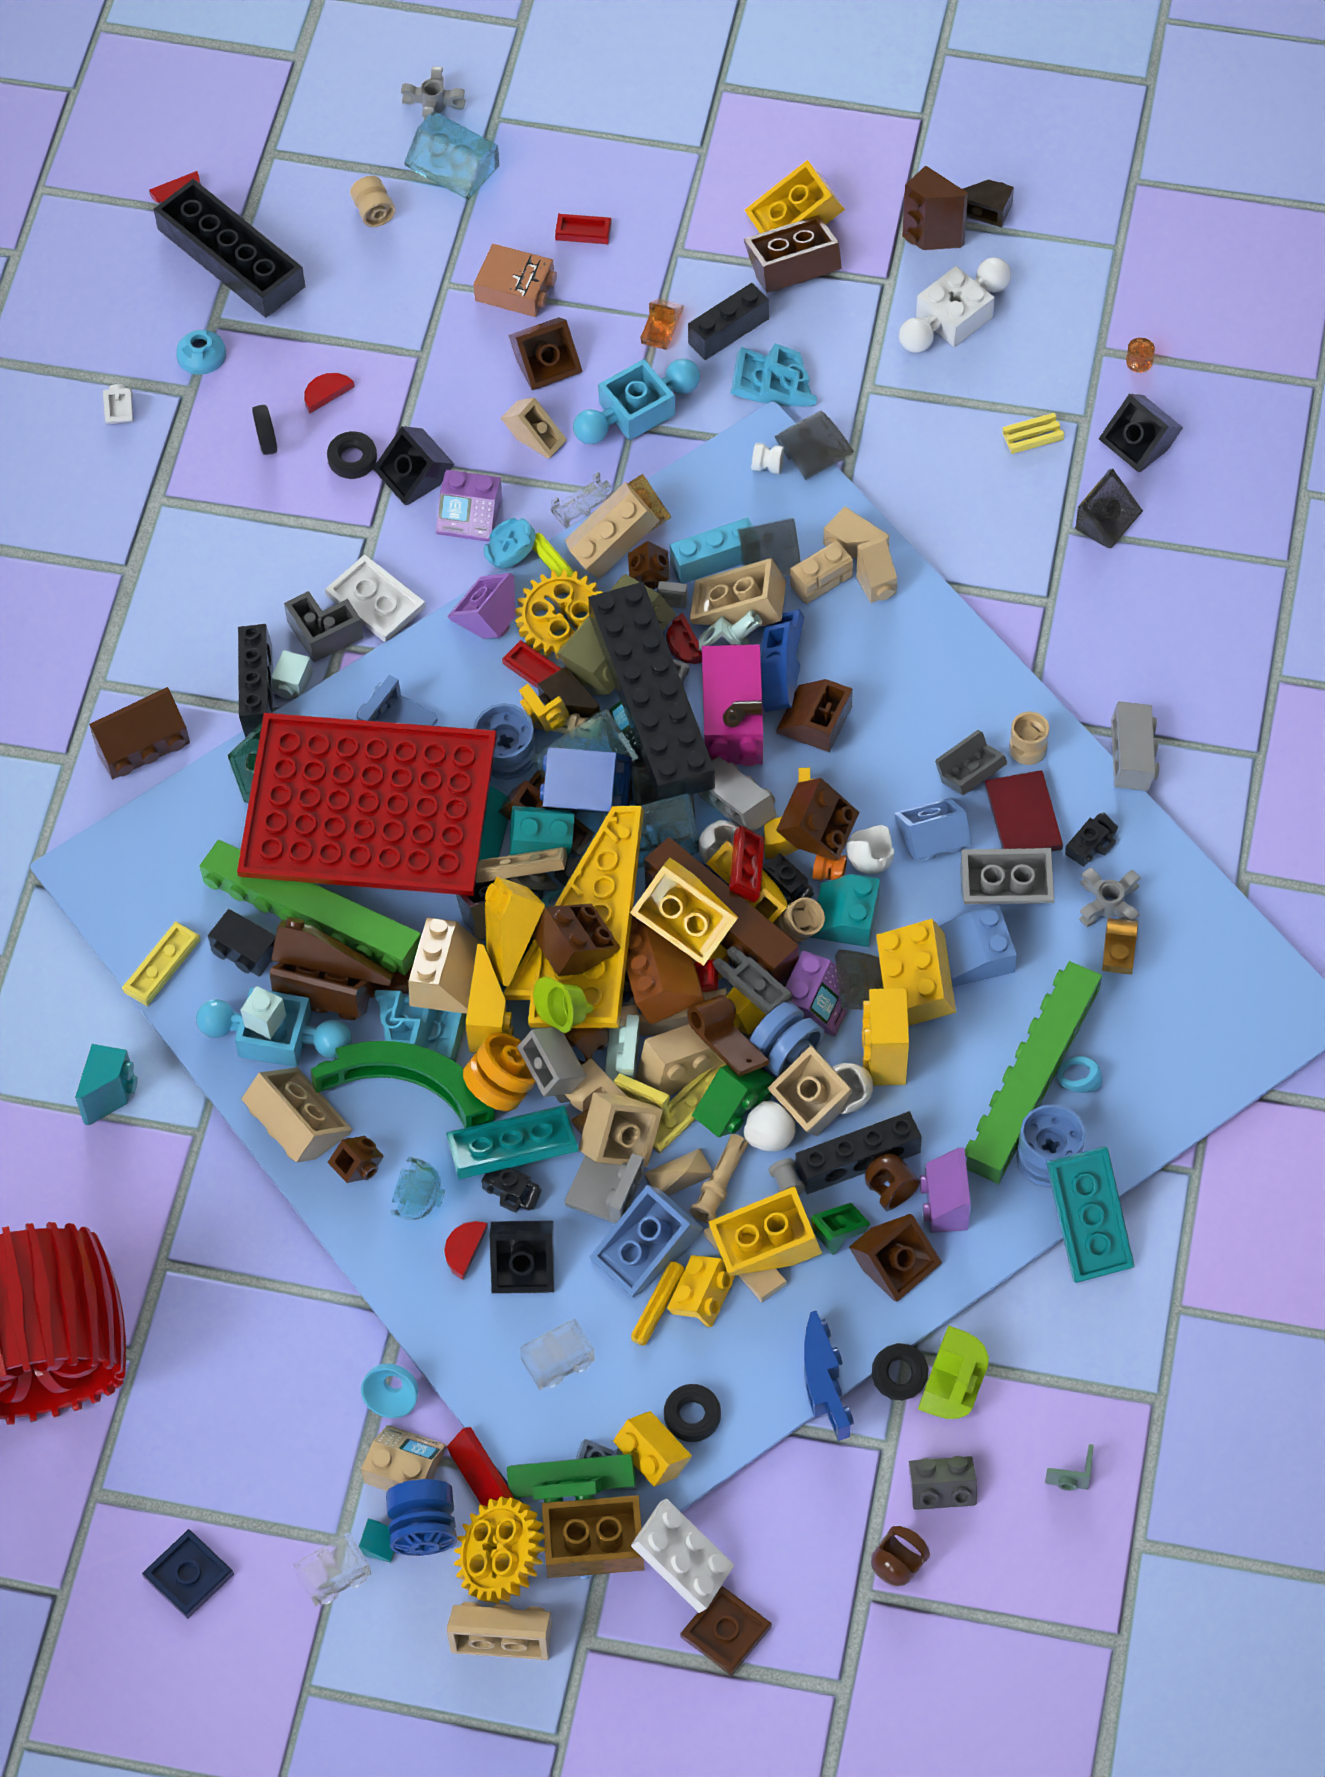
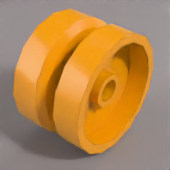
(499, 1073)

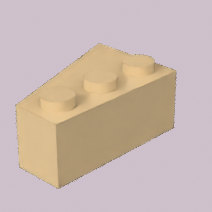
(675, 1059)

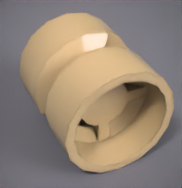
(372, 201)
(1029, 738)
(801, 919)

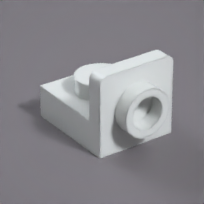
(118, 404)

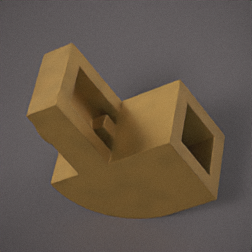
(1119, 946)

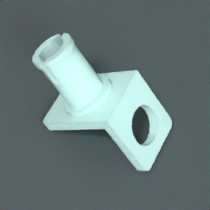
(734, 634)

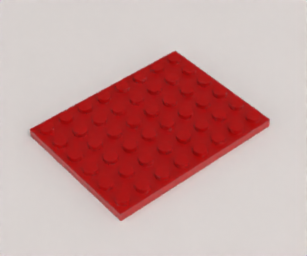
(367, 804)

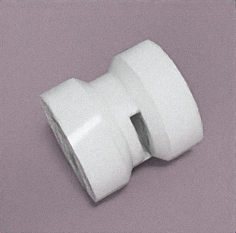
(764, 458)

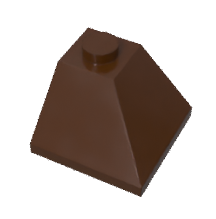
(896, 1255)

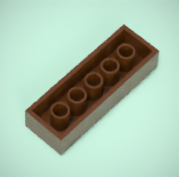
(751, 931)

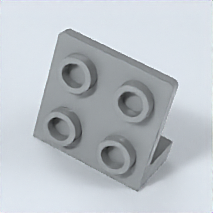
(605, 1188)

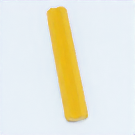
(657, 1303)

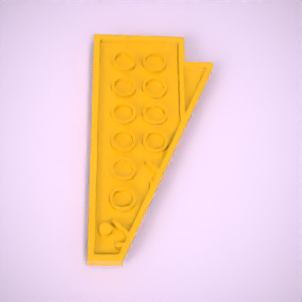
(607, 881)

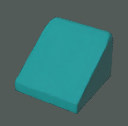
(376, 1541)

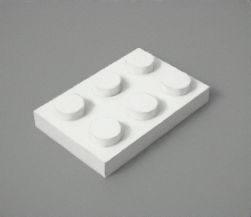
(376, 597)
(682, 1555)

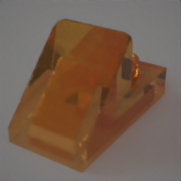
(661, 323)
(650, 498)

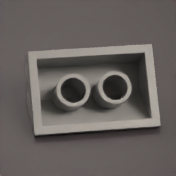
(1006, 876)

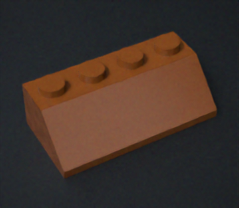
(660, 974)

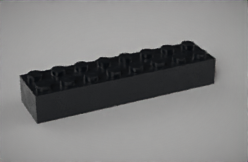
(651, 692)

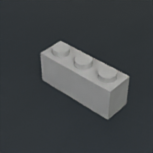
(1134, 746)
(739, 797)

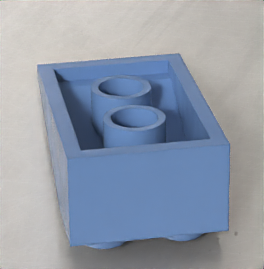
(979, 946)
(645, 1240)

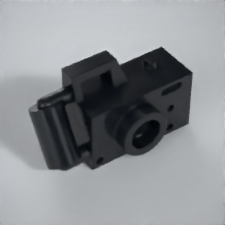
(1091, 839)
(788, 879)
(513, 1187)

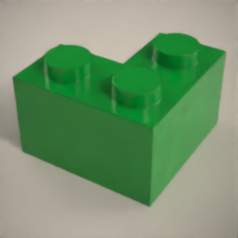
(730, 1098)

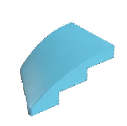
(772, 377)
(420, 1026)

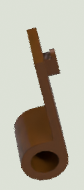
(715, 1026)

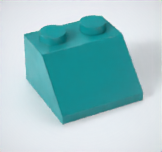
(540, 829)
(849, 909)
(105, 1083)

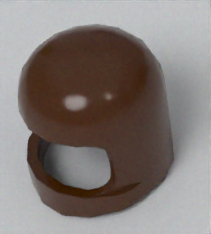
(588, 1040)
(895, 1171)
(894, 1561)

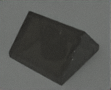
(1107, 511)

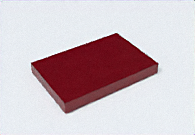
(1023, 812)

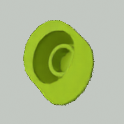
(560, 1003)

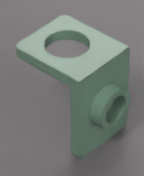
(1068, 1479)

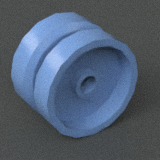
(785, 1036)

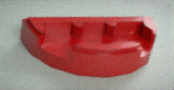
(165, 190)
(325, 389)
(683, 641)
(463, 1245)

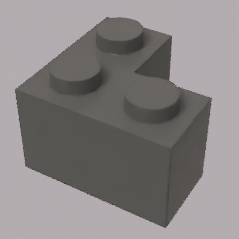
(325, 630)

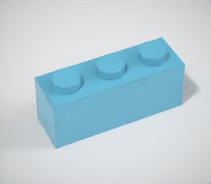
(707, 552)

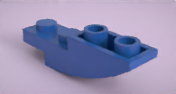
(779, 661)
(820, 1374)

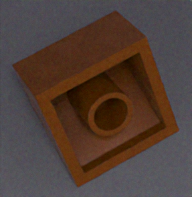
(546, 352)

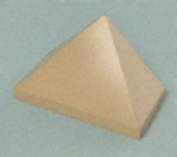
(680, 1173)

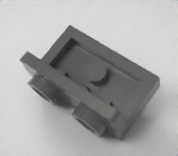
(969, 763)
(943, 1482)

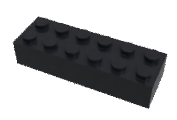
(229, 248)

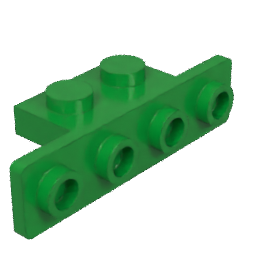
(571, 1477)

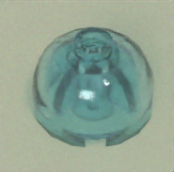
(417, 1190)

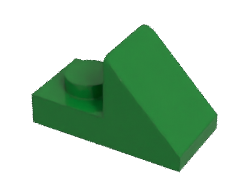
(837, 1225)

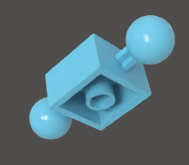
(636, 400)
(285, 1047)

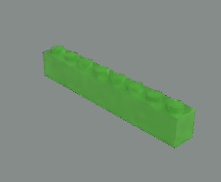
(340, 918)
(1033, 1071)

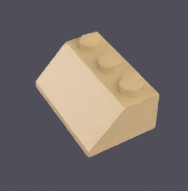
(611, 531)
(443, 967)
(295, 1113)
(499, 1631)

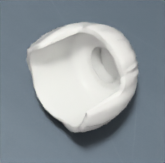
(714, 837)
(870, 849)
(859, 1081)
(769, 1127)

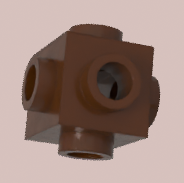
(649, 564)
(356, 1159)

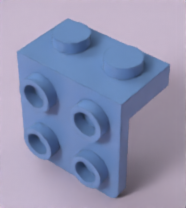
(390, 706)

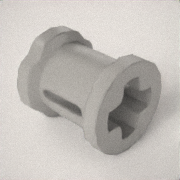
(786, 1176)

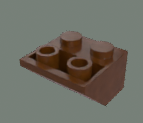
(817, 713)
(818, 819)
(574, 938)

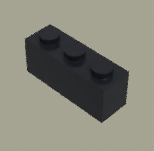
(728, 321)

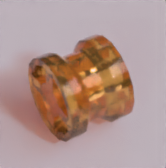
(1143, 348)

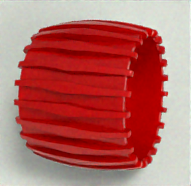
(57, 1321)

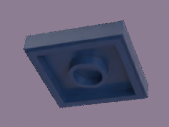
(188, 1573)

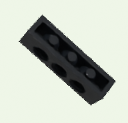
(254, 675)
(853, 1152)

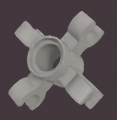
(432, 94)
(1108, 888)

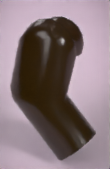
(739, 710)

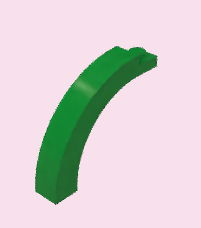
(405, 1063)

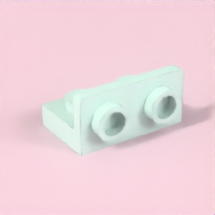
(623, 1049)

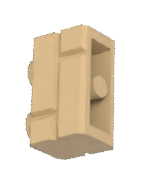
(821, 572)

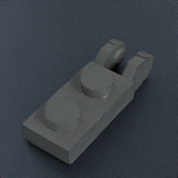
(753, 981)

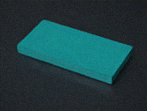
(512, 1142)
(1090, 1214)

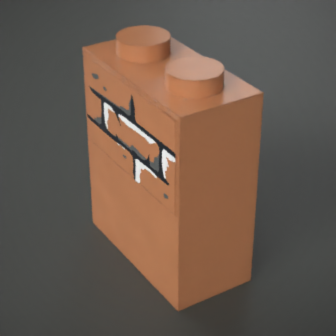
(514, 280)

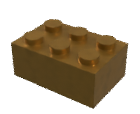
(591, 1536)

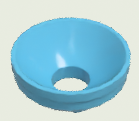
(203, 359)
(384, 1399)

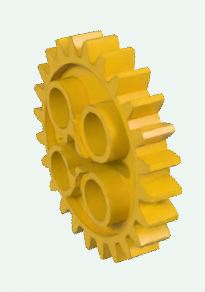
(541, 629)
(499, 1550)

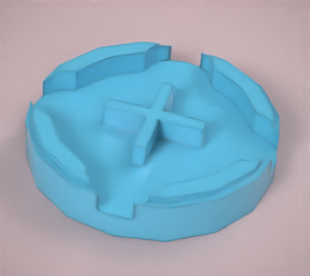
(509, 543)

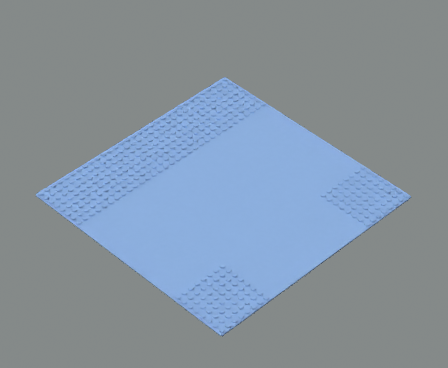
(1181, 1044)

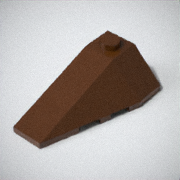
(313, 949)

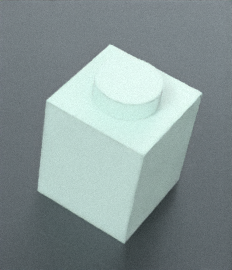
(291, 675)
(263, 1012)

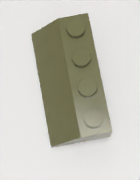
(583, 652)

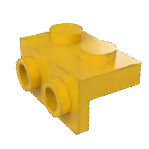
(549, 716)
(701, 1289)

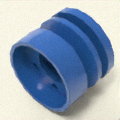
(421, 1517)

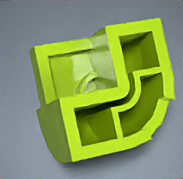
(955, 1376)

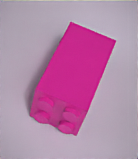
(729, 676)

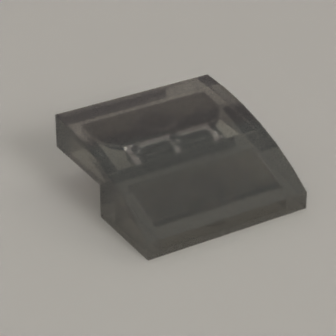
(814, 444)
(771, 540)
(856, 975)

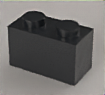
(242, 943)

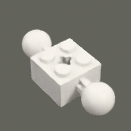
(955, 306)

